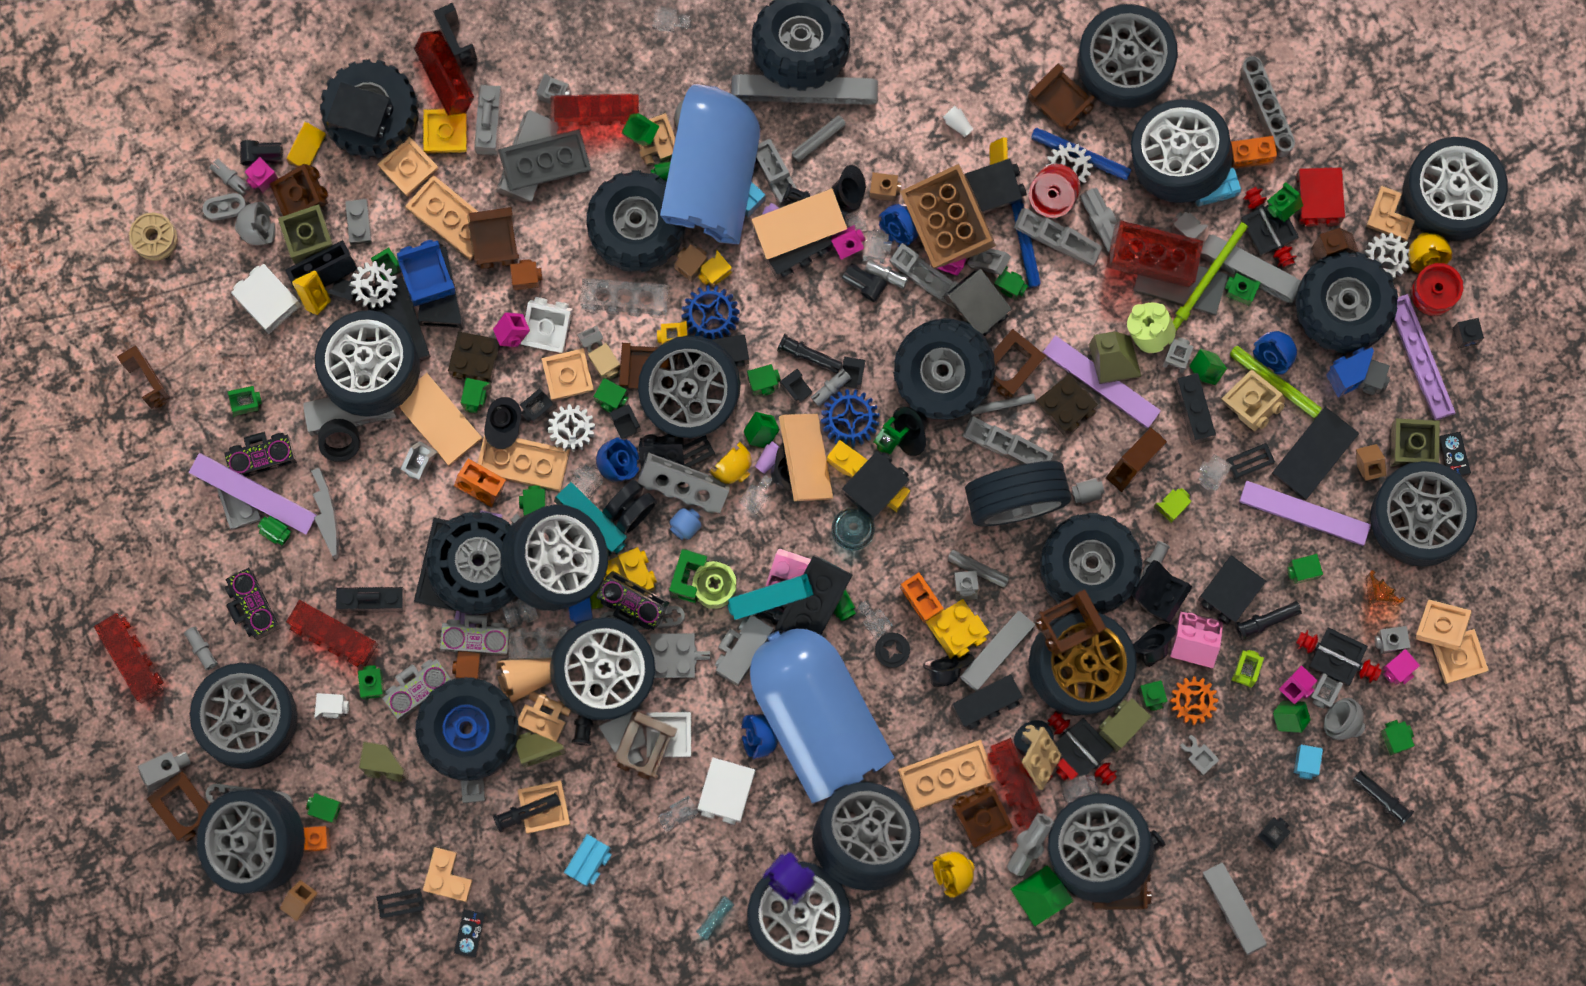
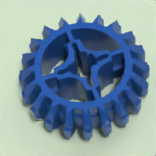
(719, 298)
(860, 417)

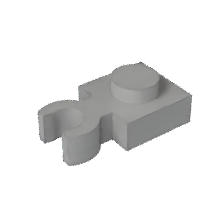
(1200, 758)

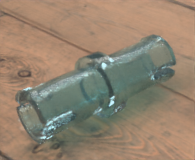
(715, 918)

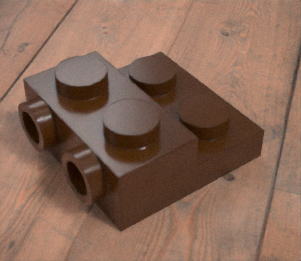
(299, 190)
(982, 815)

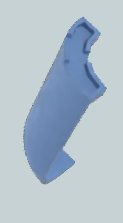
(712, 164)
(816, 712)

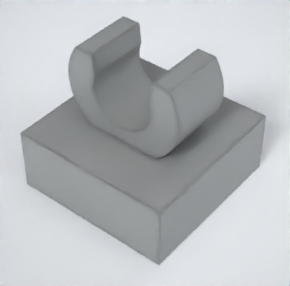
(589, 337)
(473, 791)

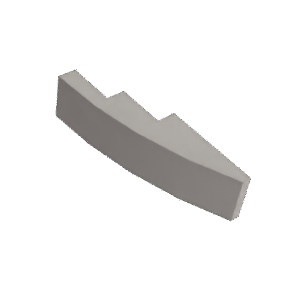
(774, 170)
(1058, 237)
(1004, 443)
(327, 520)
(997, 651)
(1234, 909)

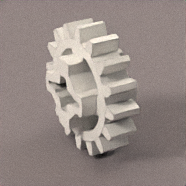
(1078, 161)
(1382, 249)
(364, 285)
(562, 428)

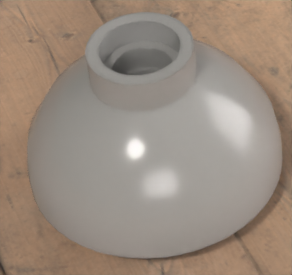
(1344, 720)

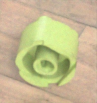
(1151, 327)
(719, 573)

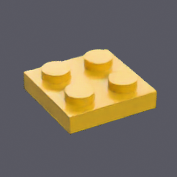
(444, 132)

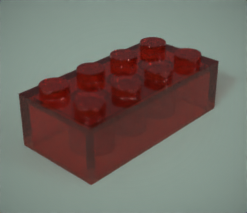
(1154, 253)

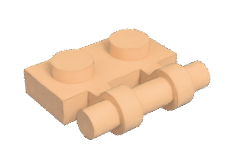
(663, 141)
(540, 722)

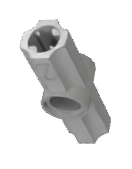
(1100, 216)
(1030, 844)

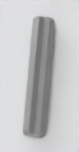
(818, 138)
(982, 570)

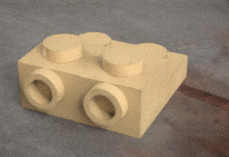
(1254, 400)

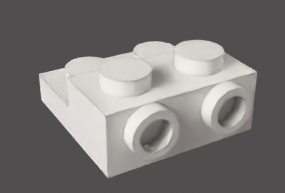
(547, 324)

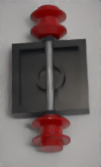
(1267, 231)
(1338, 656)
(1083, 748)

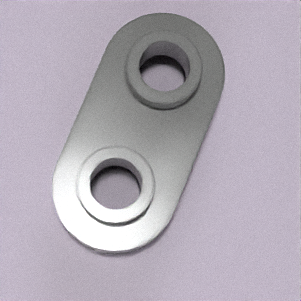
(224, 205)

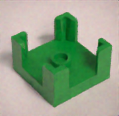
(686, 561)

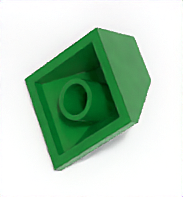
(1041, 895)

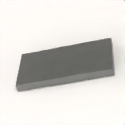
(544, 160)
(1178, 294)

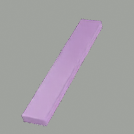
(1422, 360)
(1114, 392)
(252, 493)
(1304, 513)

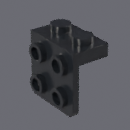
(665, 446)
(1160, 592)

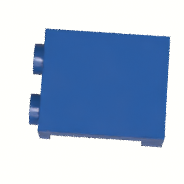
(425, 272)

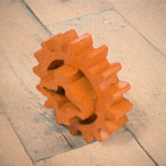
(1201, 708)

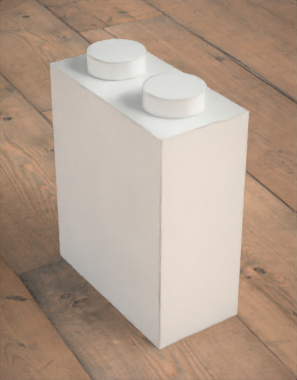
(265, 298)
(726, 791)

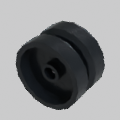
(629, 507)

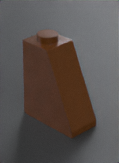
(1334, 242)
(1136, 459)

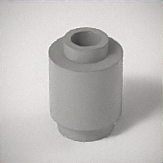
(1088, 491)

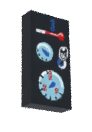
(1454, 453)
(469, 933)

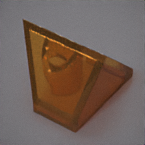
(1380, 593)

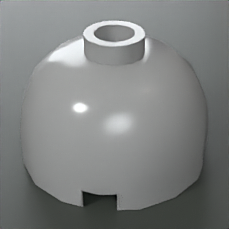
(254, 224)

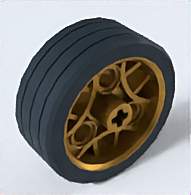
(1082, 667)

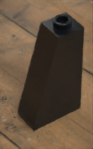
(443, 311)

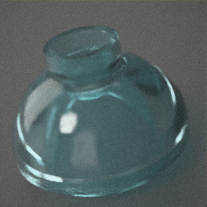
(852, 539)

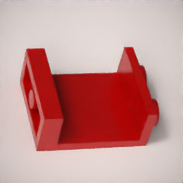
(1321, 196)

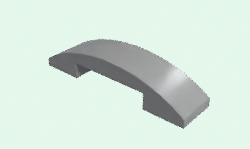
(922, 273)

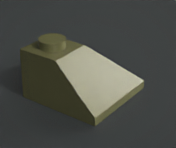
(1114, 357)
(537, 749)

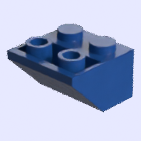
(1349, 373)

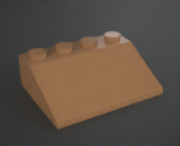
(948, 217)

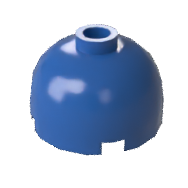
(898, 224)
(1276, 351)
(617, 460)
(759, 737)

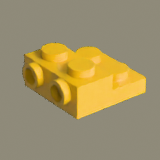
(633, 567)
(958, 629)

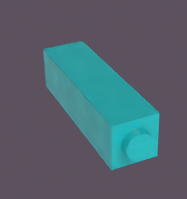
(575, 498)
(770, 597)

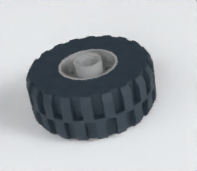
(383, 81)

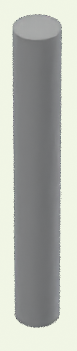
(1004, 404)

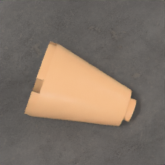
(523, 676)

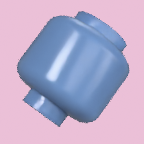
(685, 523)

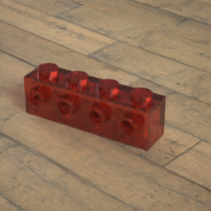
(444, 72)
(593, 107)
(331, 633)
(128, 657)
(1016, 782)

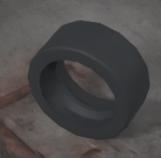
(338, 454)

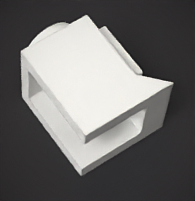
(331, 706)

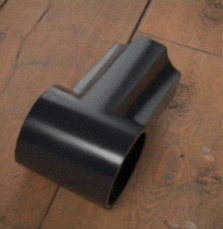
(251, 150)
(869, 285)

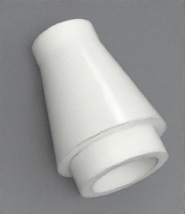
(956, 119)

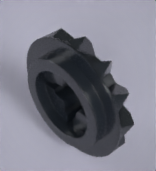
(888, 640)

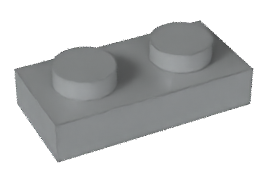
(358, 221)
(990, 261)

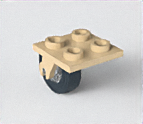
(1041, 755)

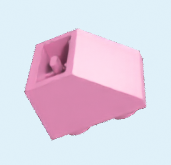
(786, 566)
(1197, 639)

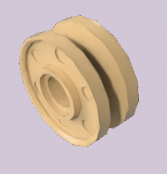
(162, 245)

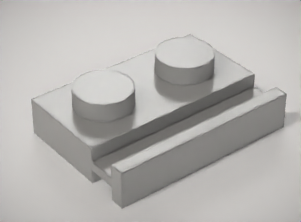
(238, 512)

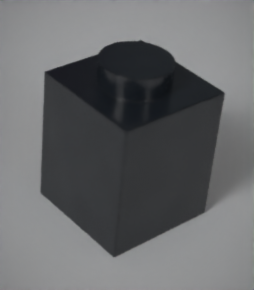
(1468, 333)

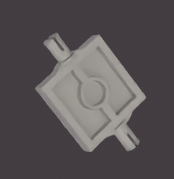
(675, 655)

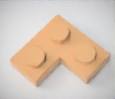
(1384, 217)
(440, 880)

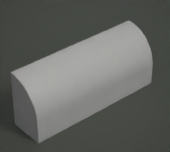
(532, 127)
(324, 410)

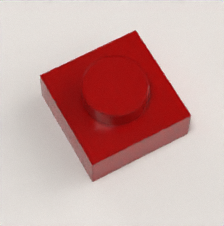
(1065, 771)

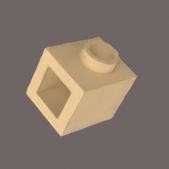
(604, 362)

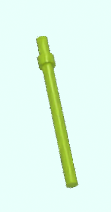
(1184, 312)

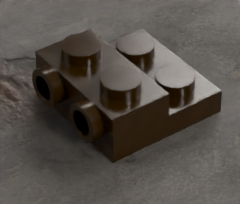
(474, 357)
(1067, 405)

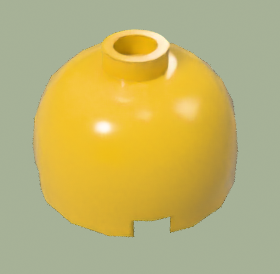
(1427, 250)
(733, 465)
(954, 872)

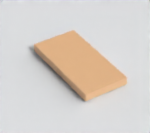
(444, 214)
(799, 224)
(439, 420)
(805, 457)
(527, 463)
(946, 775)

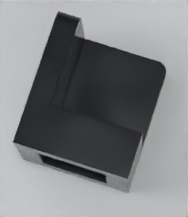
(342, 291)
(855, 369)
(795, 387)
(625, 422)

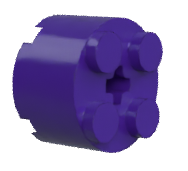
(789, 878)

